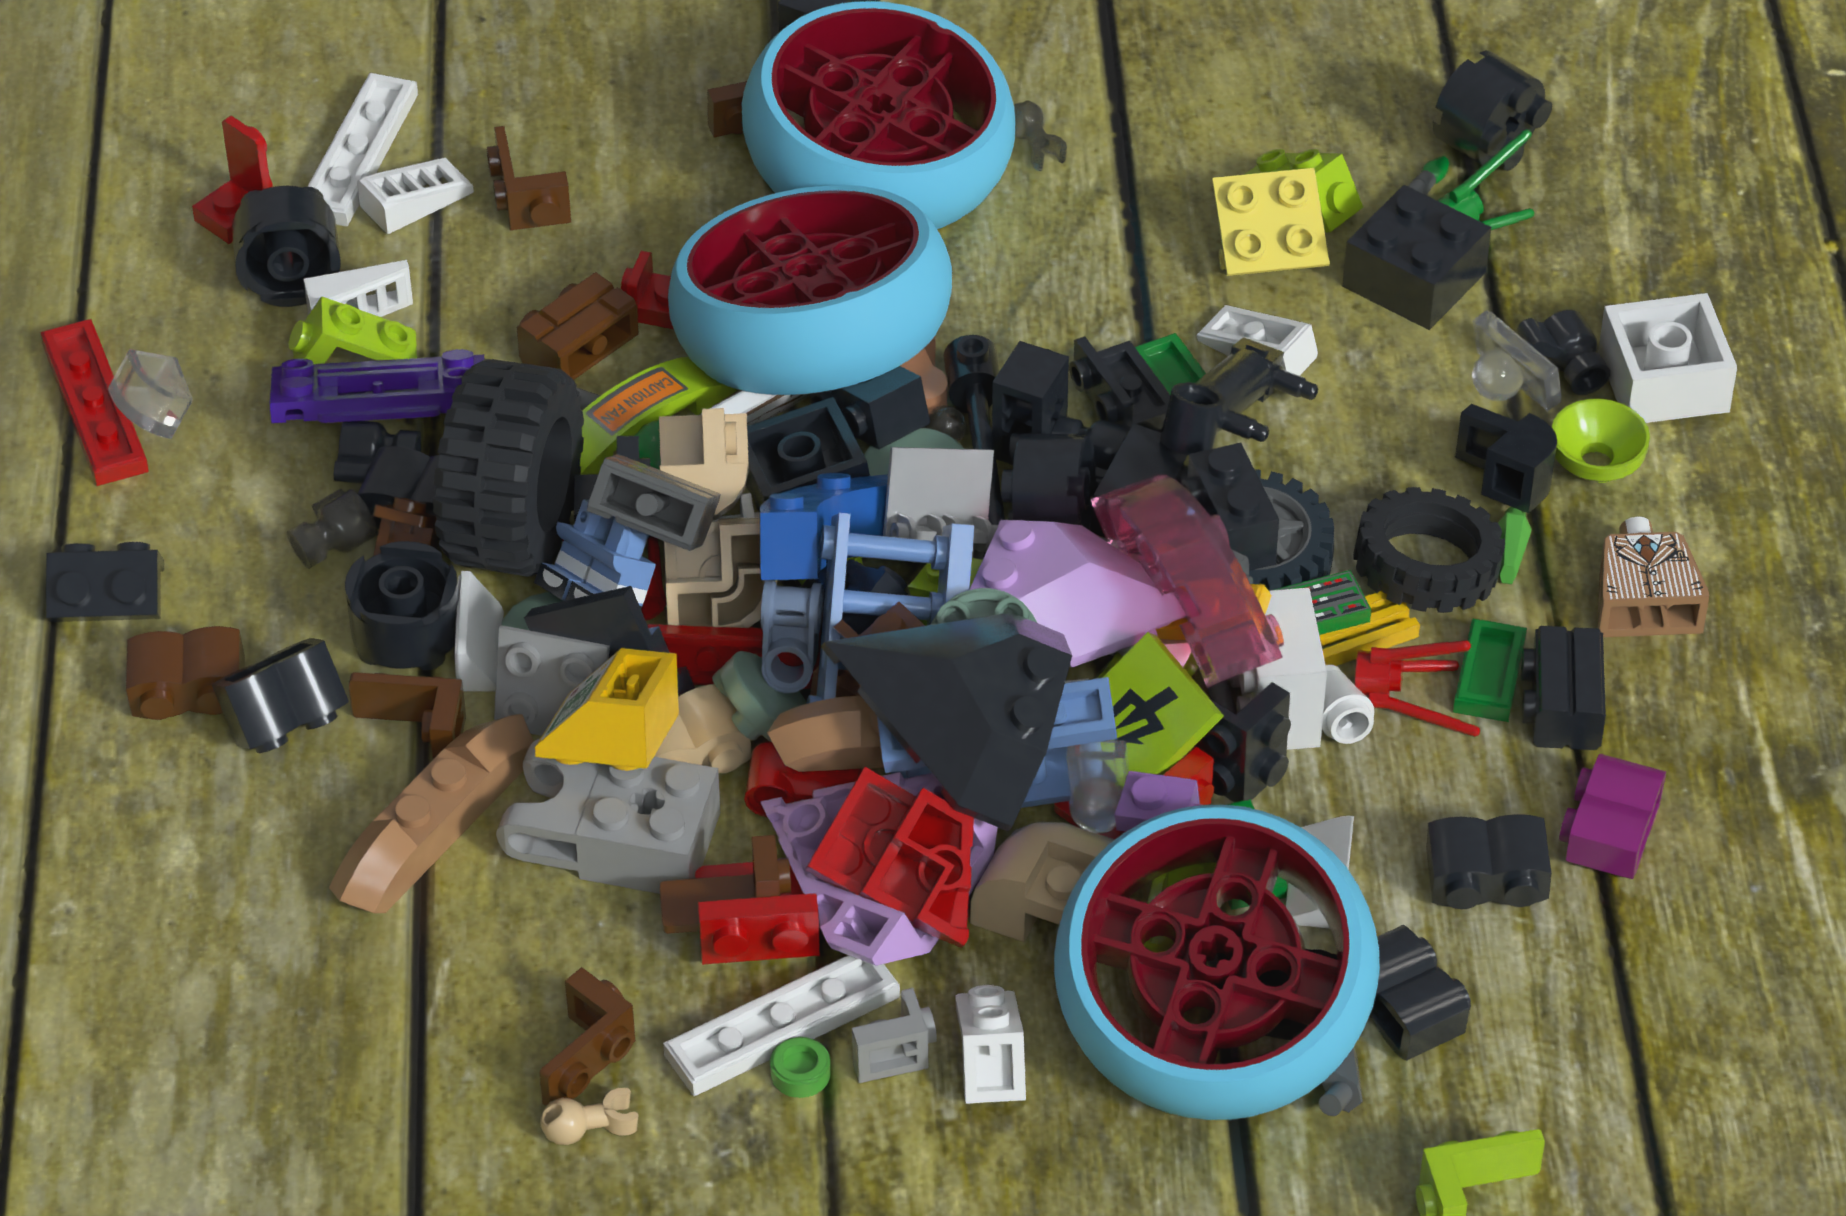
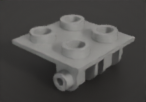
(937, 489)
(540, 672)

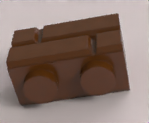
(578, 327)

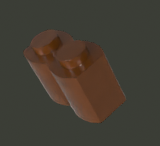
(175, 670)

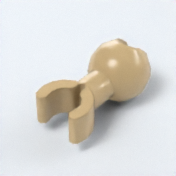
(567, 1120)

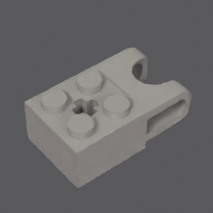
(615, 822)

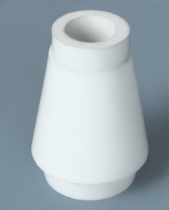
(1346, 709)

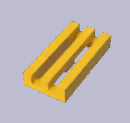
(1357, 638)

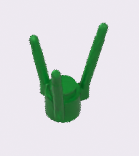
(1468, 201)

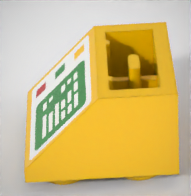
(616, 713)

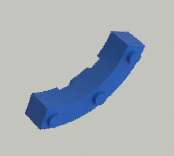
(794, 521)

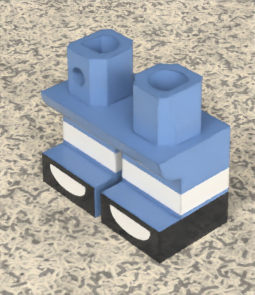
(597, 558)

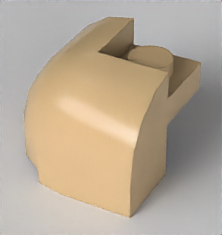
(707, 452)
(718, 580)
(1033, 877)

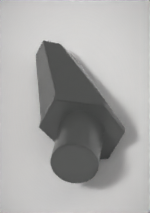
(1342, 1087)

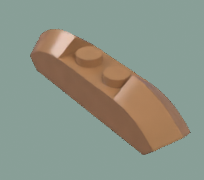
(828, 736)
(431, 813)

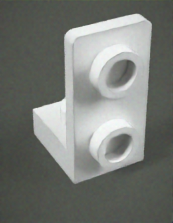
(991, 1045)

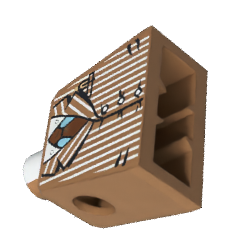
(1649, 584)

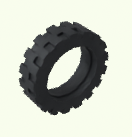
(1417, 581)

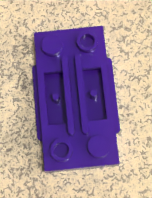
(367, 388)

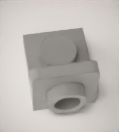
(896, 1044)

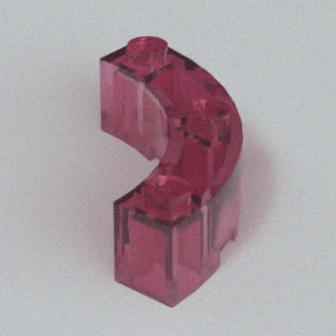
(1192, 558)

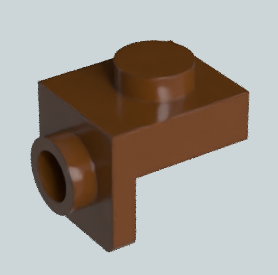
(405, 522)

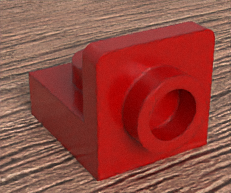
(648, 291)

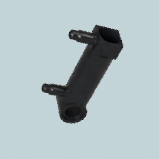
(1221, 395)

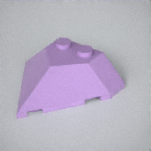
(1076, 586)
(846, 919)

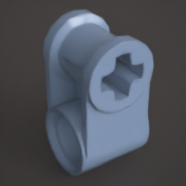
(790, 624)

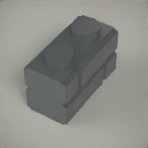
(653, 502)

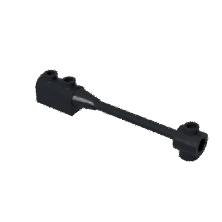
(970, 374)

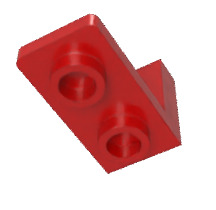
(247, 172)

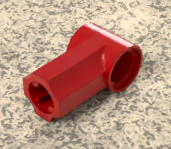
(773, 779)

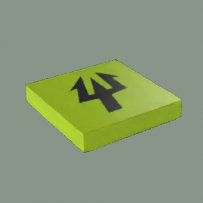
(1157, 707)

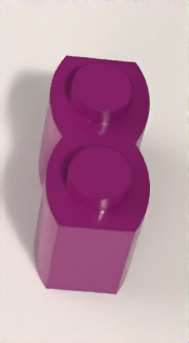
(1613, 815)

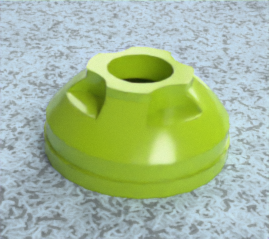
(1601, 428)

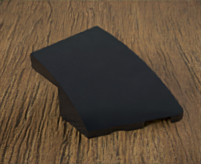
(604, 619)

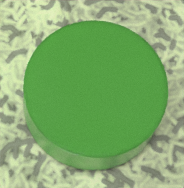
(800, 1067)

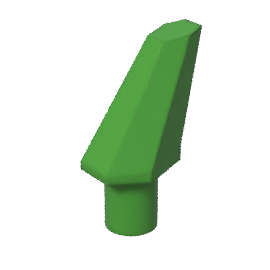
(1516, 533)

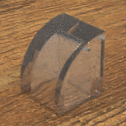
(151, 392)

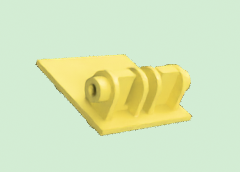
(1270, 222)

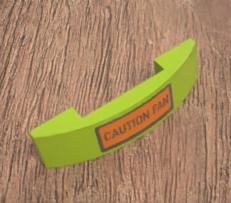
(642, 399)

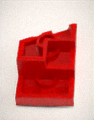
(901, 854)

